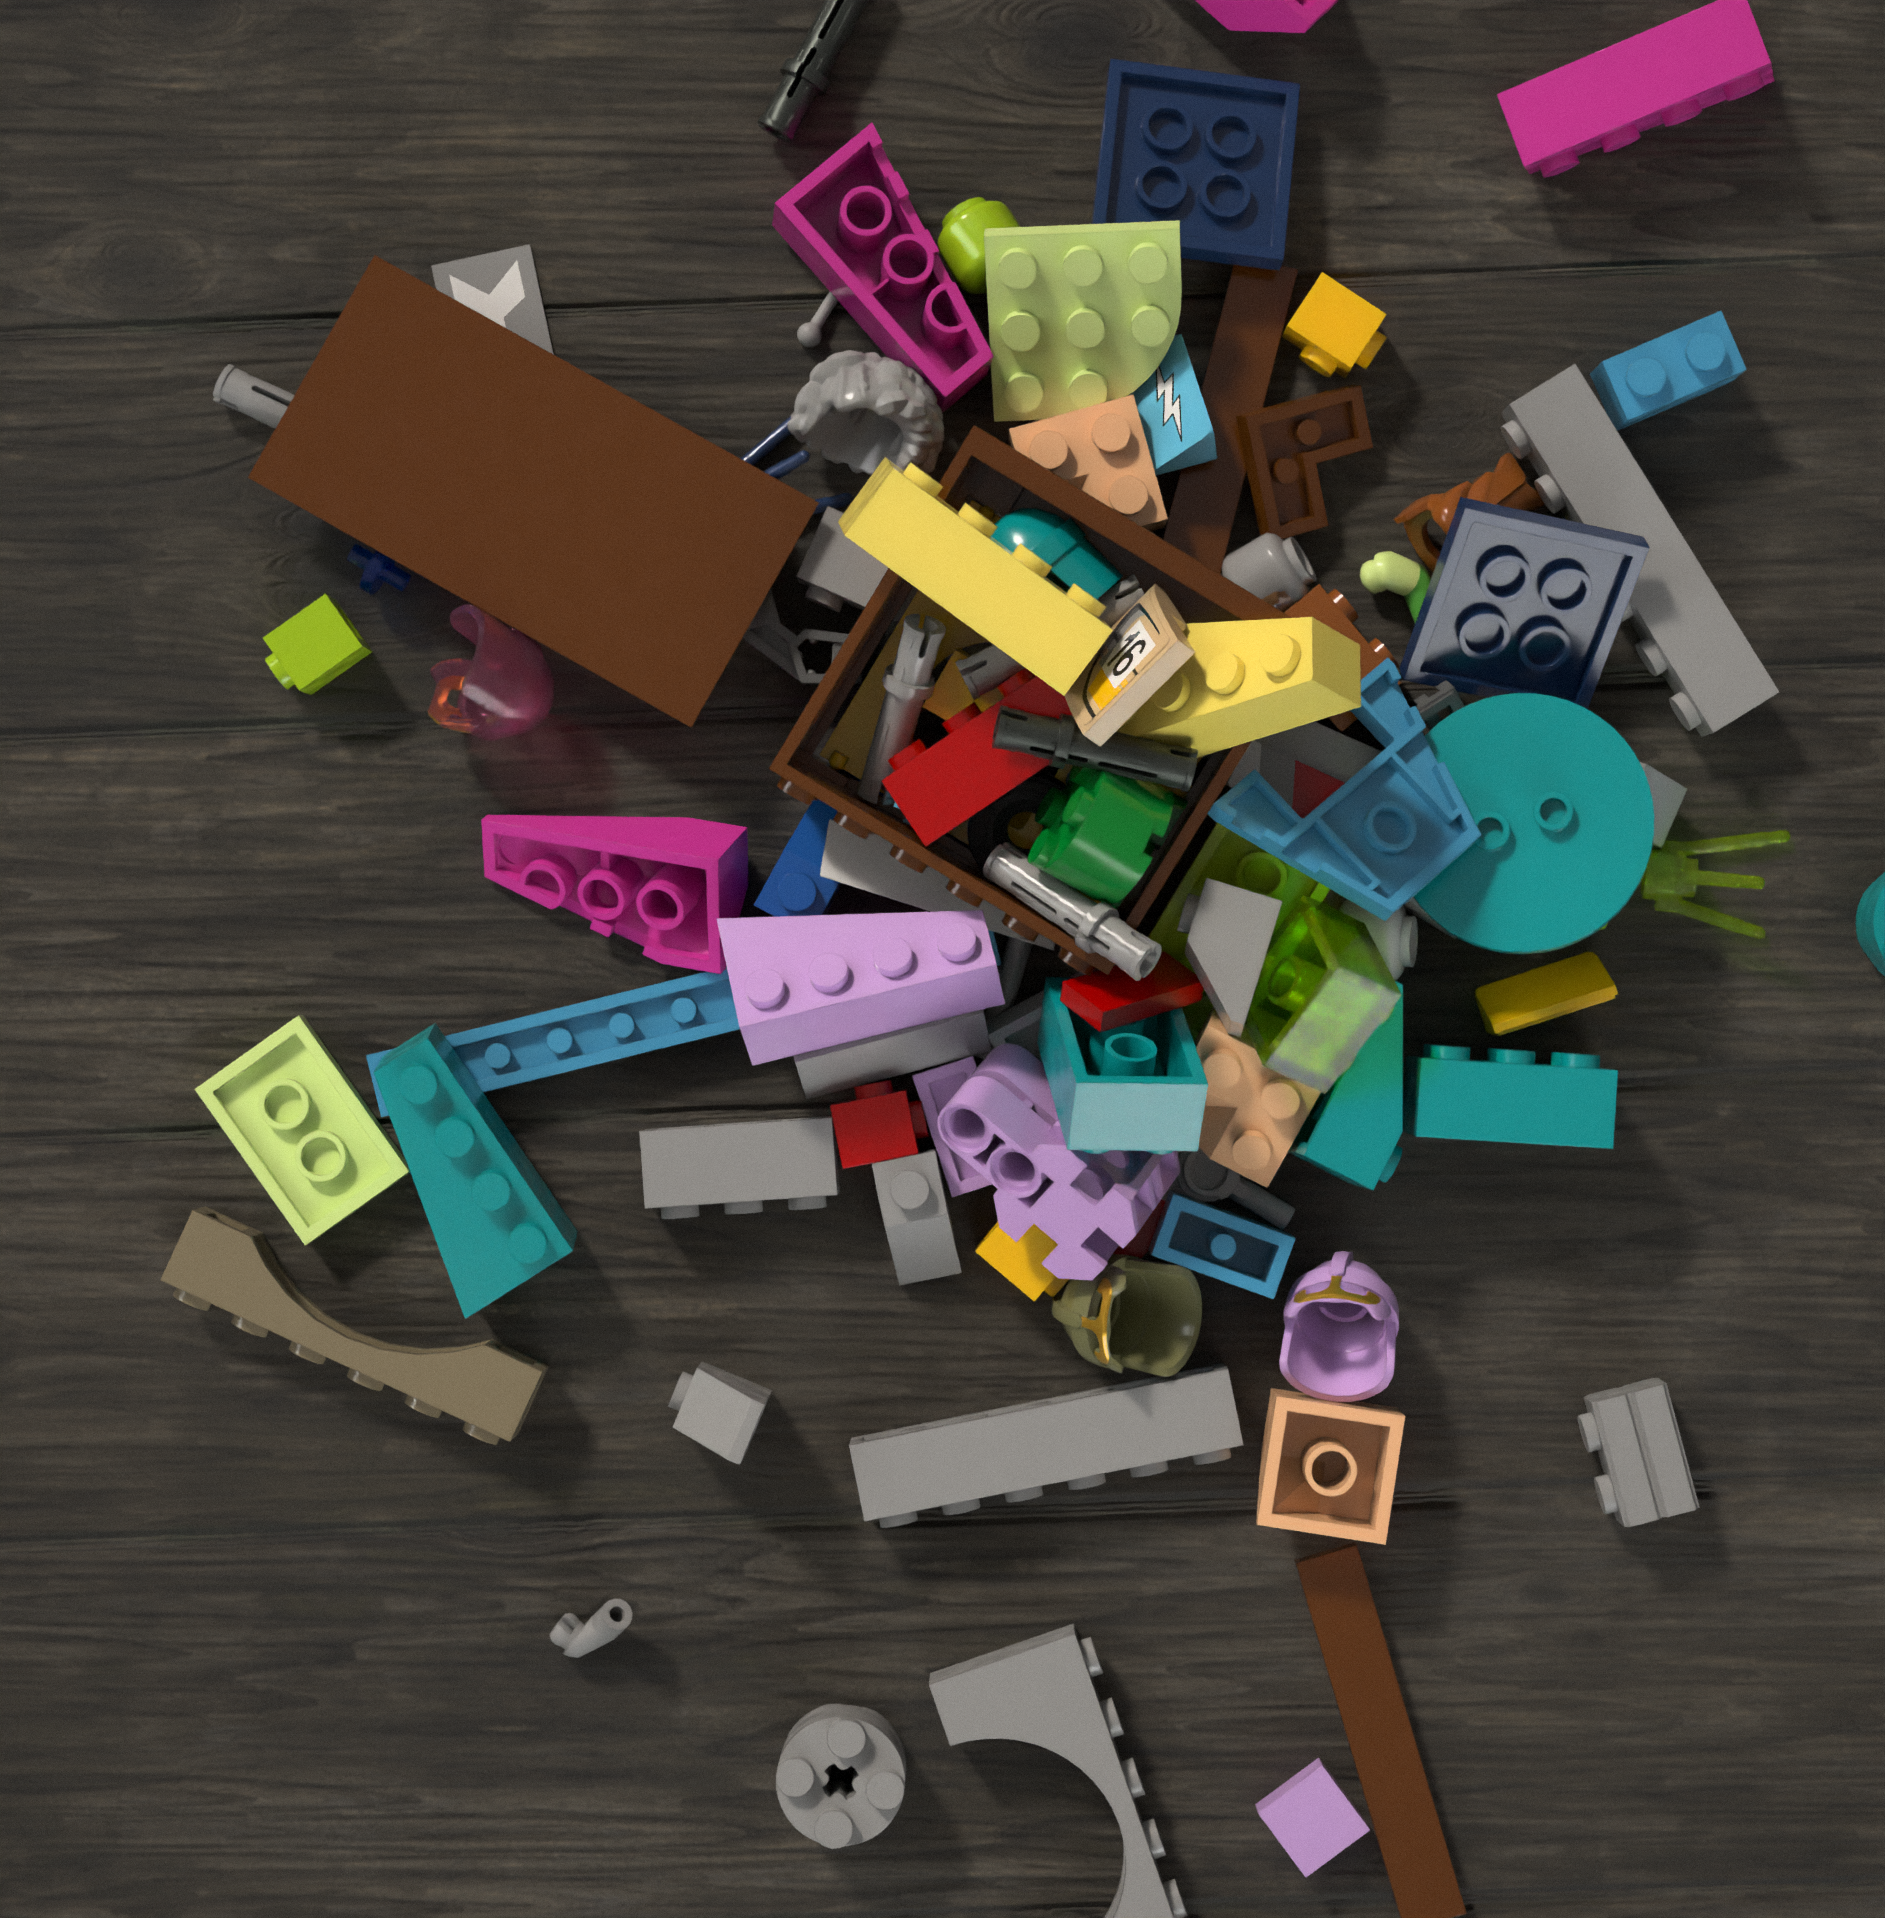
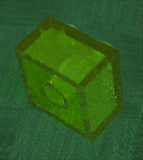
(1318, 995)

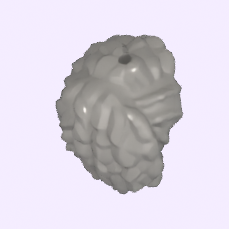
(869, 410)

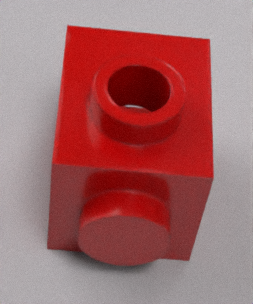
(878, 1124)

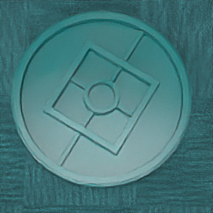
(1557, 819)

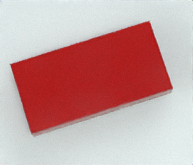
(1120, 1000)

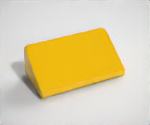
(1544, 993)

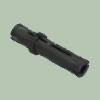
(807, 73)
(1121, 754)

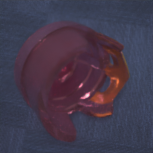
(501, 689)

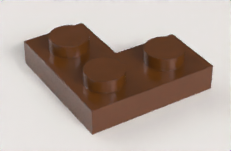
(1283, 450)

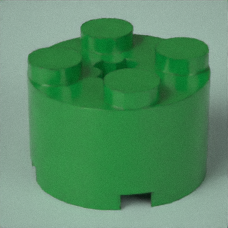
(1099, 831)

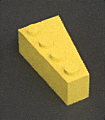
(974, 575)
(1251, 684)

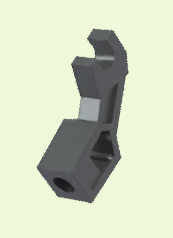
(784, 647)

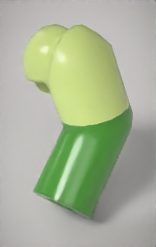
(1399, 576)

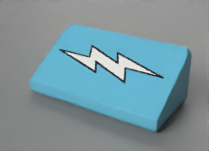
(1175, 414)

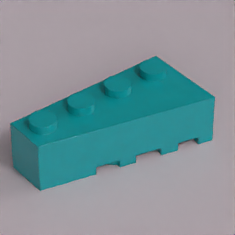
(473, 1178)

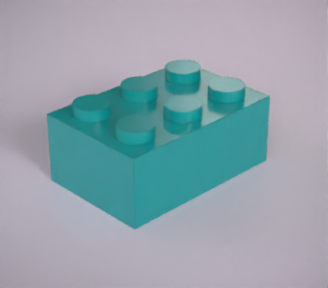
(1122, 1085)
(1510, 1097)

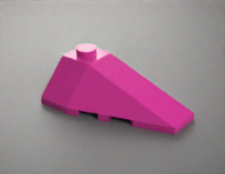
(629, 876)

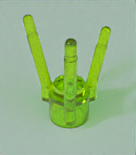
(1673, 875)

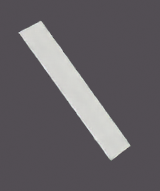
(871, 868)

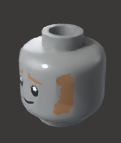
(1271, 570)

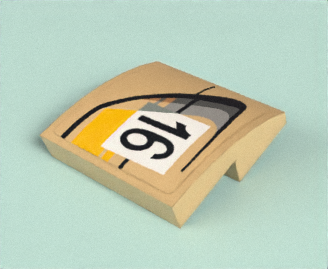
(1129, 666)

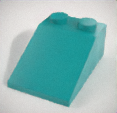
(1361, 1115)

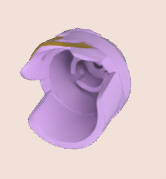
(1340, 1331)

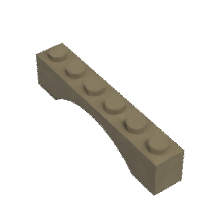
(236, 1270)

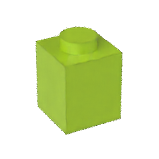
(315, 646)

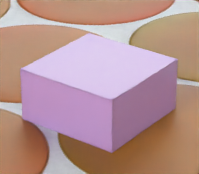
(1312, 1817)

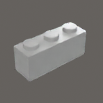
(892, 1054)
(739, 1165)

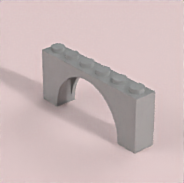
(1047, 1697)

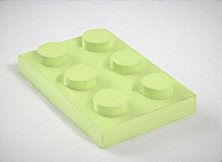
(303, 1129)

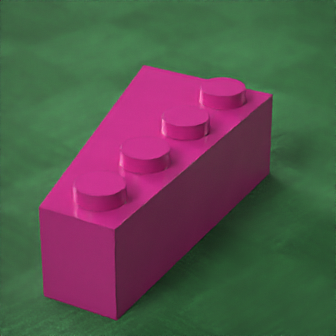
(883, 267)

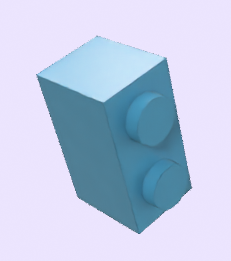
(1668, 370)
(1221, 1244)

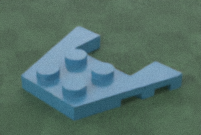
(1382, 828)

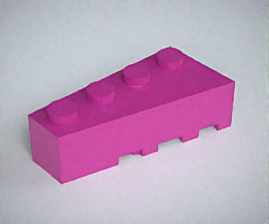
(1637, 86)

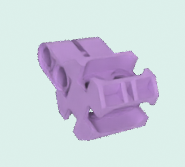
(1013, 1137)

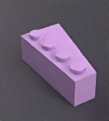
(853, 976)

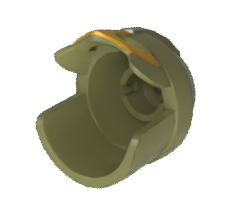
(1133, 1315)

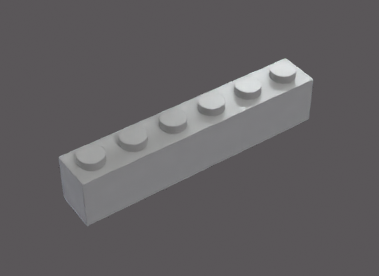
(1674, 604)
(1046, 1443)

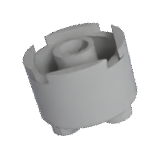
(837, 1811)

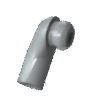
(600, 1629)

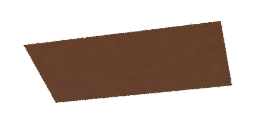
(533, 490)

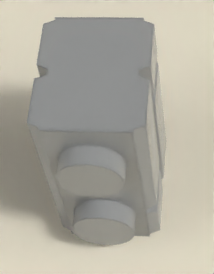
(1638, 1453)

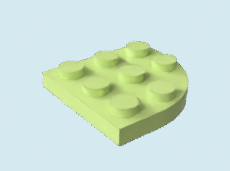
(1078, 312)

